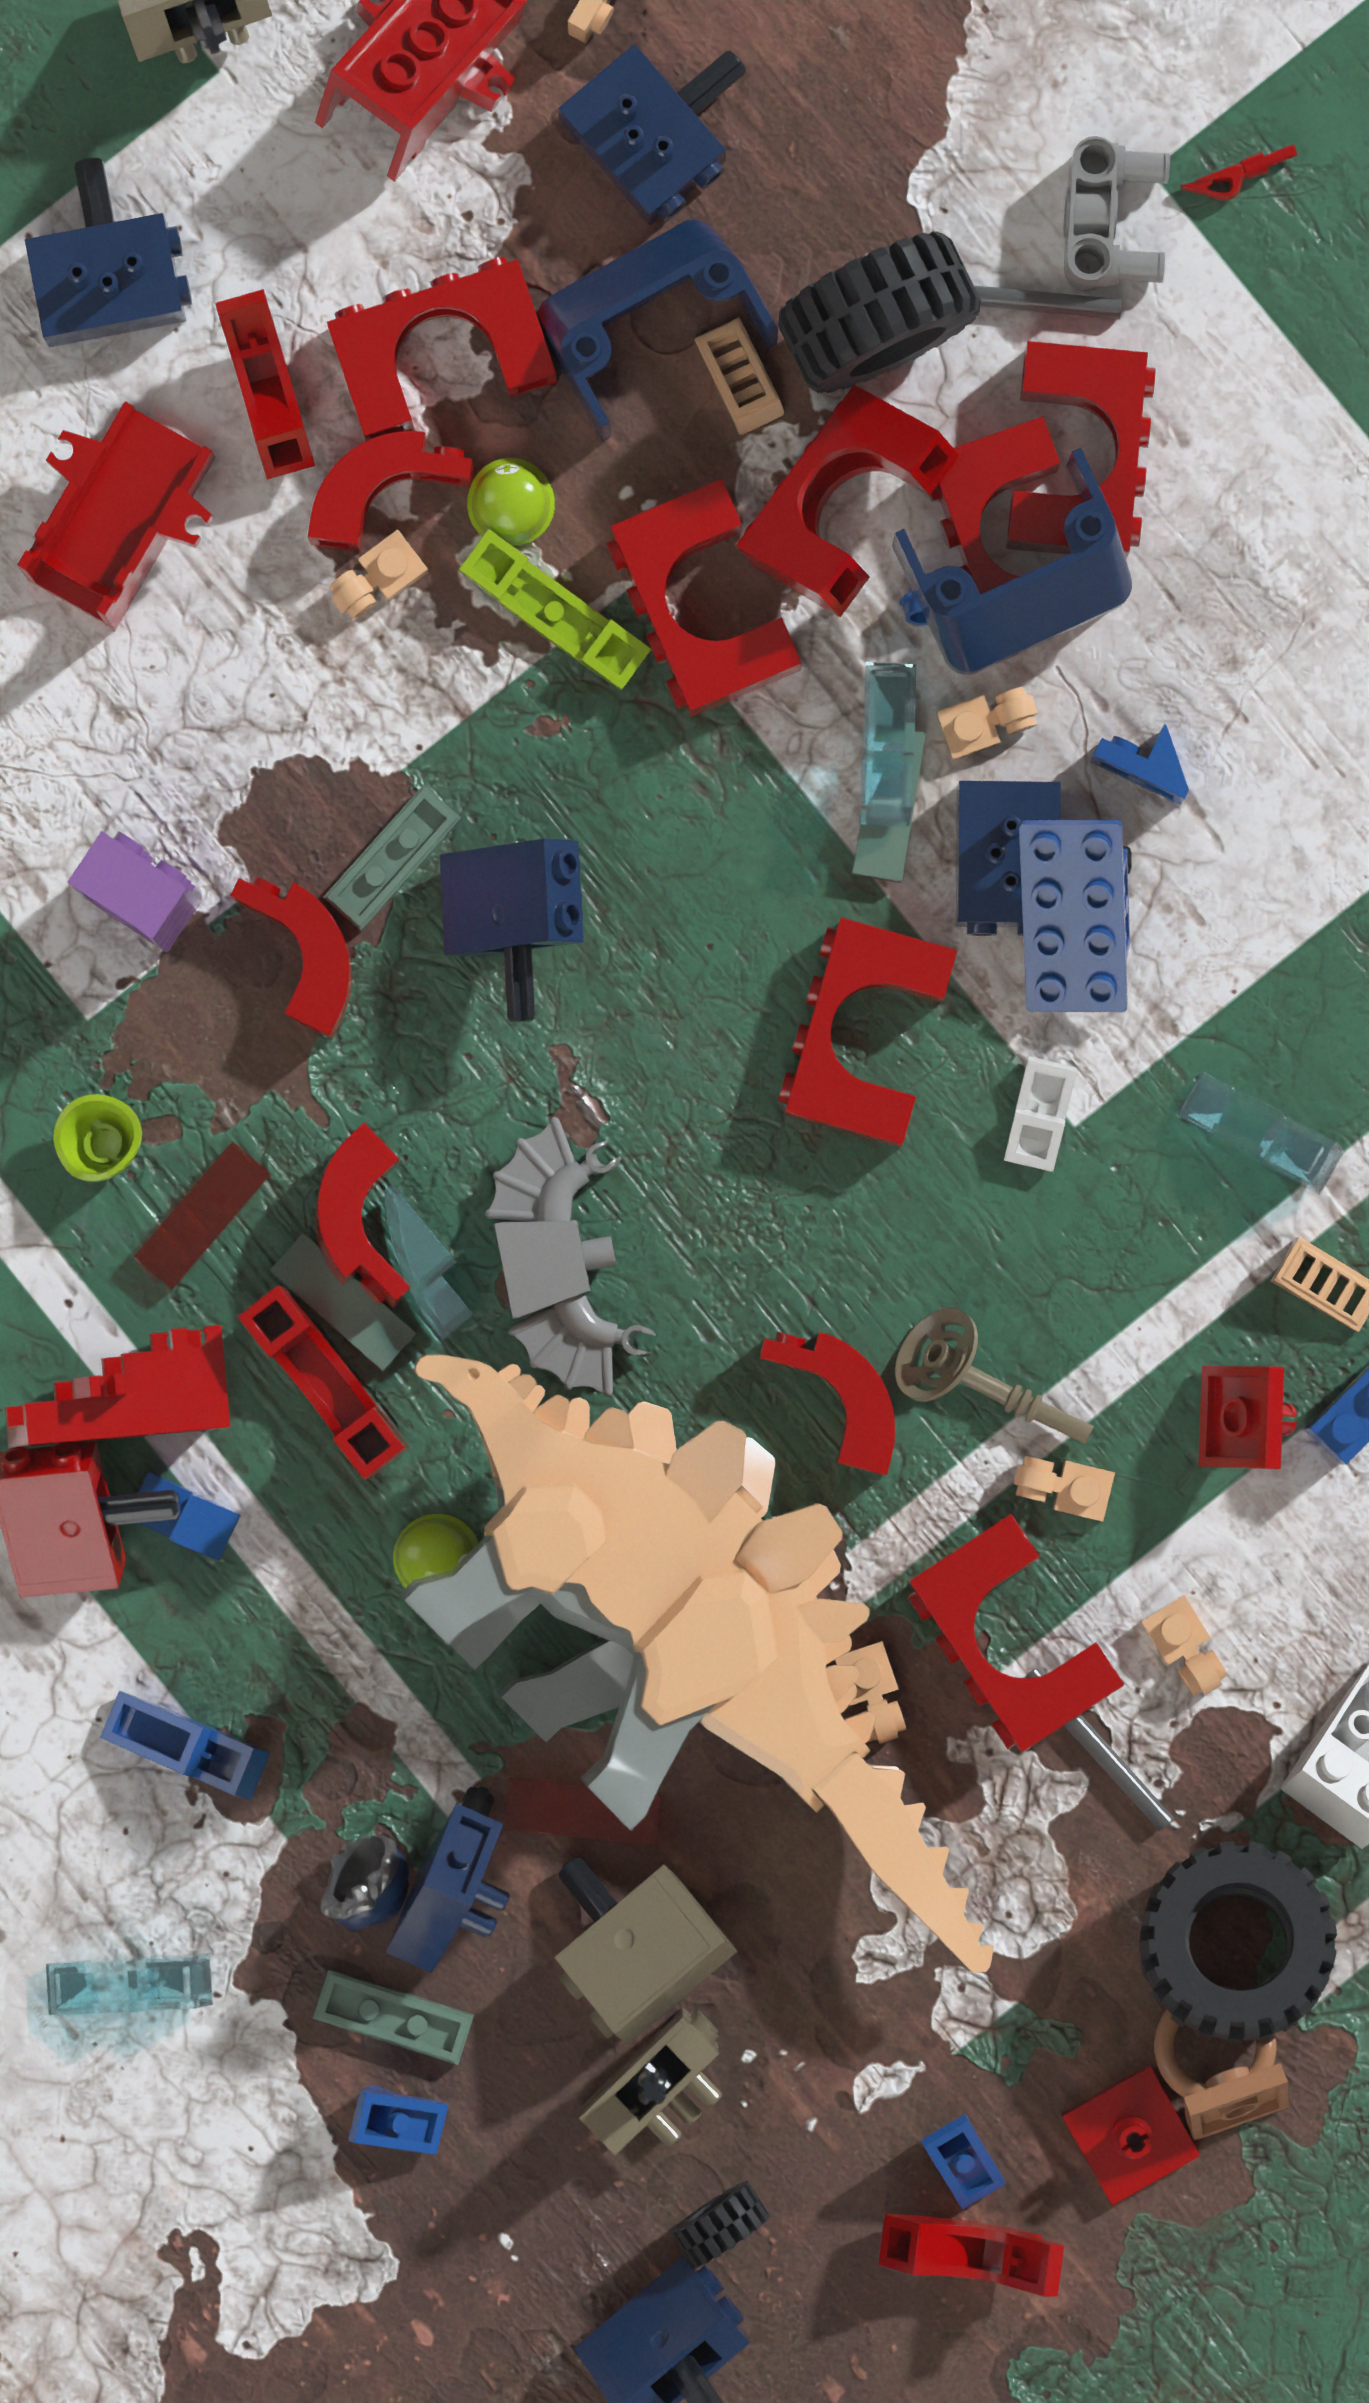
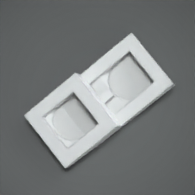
(1040, 1114)

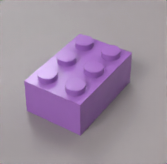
(129, 888)

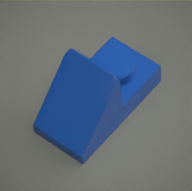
(1157, 773)
(201, 1523)
(398, 2121)
(963, 2161)

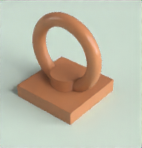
(1229, 2096)

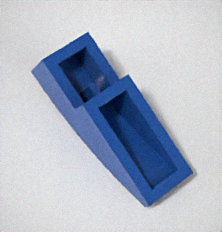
(185, 1745)

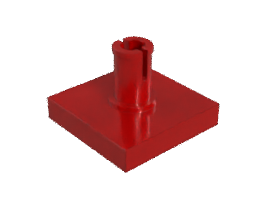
(1243, 1417)
(1130, 2134)

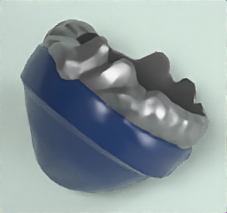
(366, 1883)

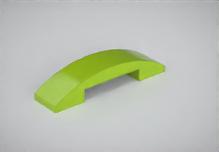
(553, 610)

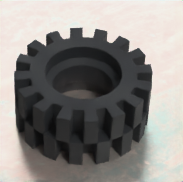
(721, 2224)

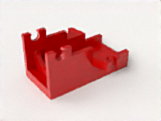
(420, 62)
(117, 513)
(136, 1395)

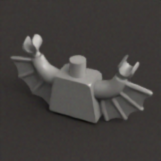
(549, 1263)

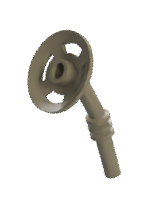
(955, 1368)

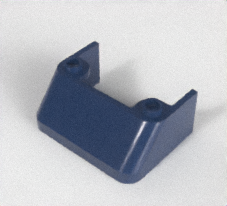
(576, 314)
(1036, 607)

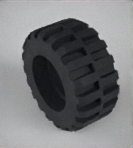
(879, 312)
(1255, 1875)

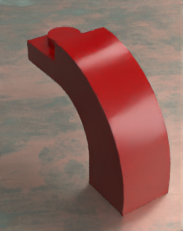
(265, 384)
(368, 470)
(327, 968)
(348, 1179)
(866, 1402)
(971, 2251)

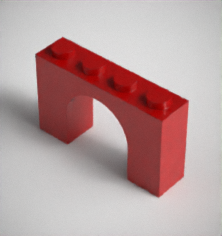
(491, 300)
(1113, 389)
(856, 439)
(981, 474)
(701, 669)
(857, 961)
(325, 1380)
(1025, 1706)

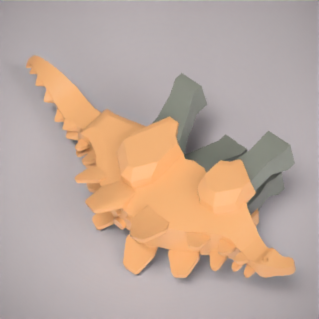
(696, 1612)

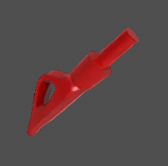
(1247, 168)

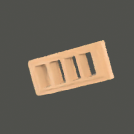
(754, 404)
(1289, 1267)

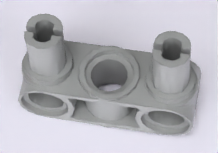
(1093, 212)

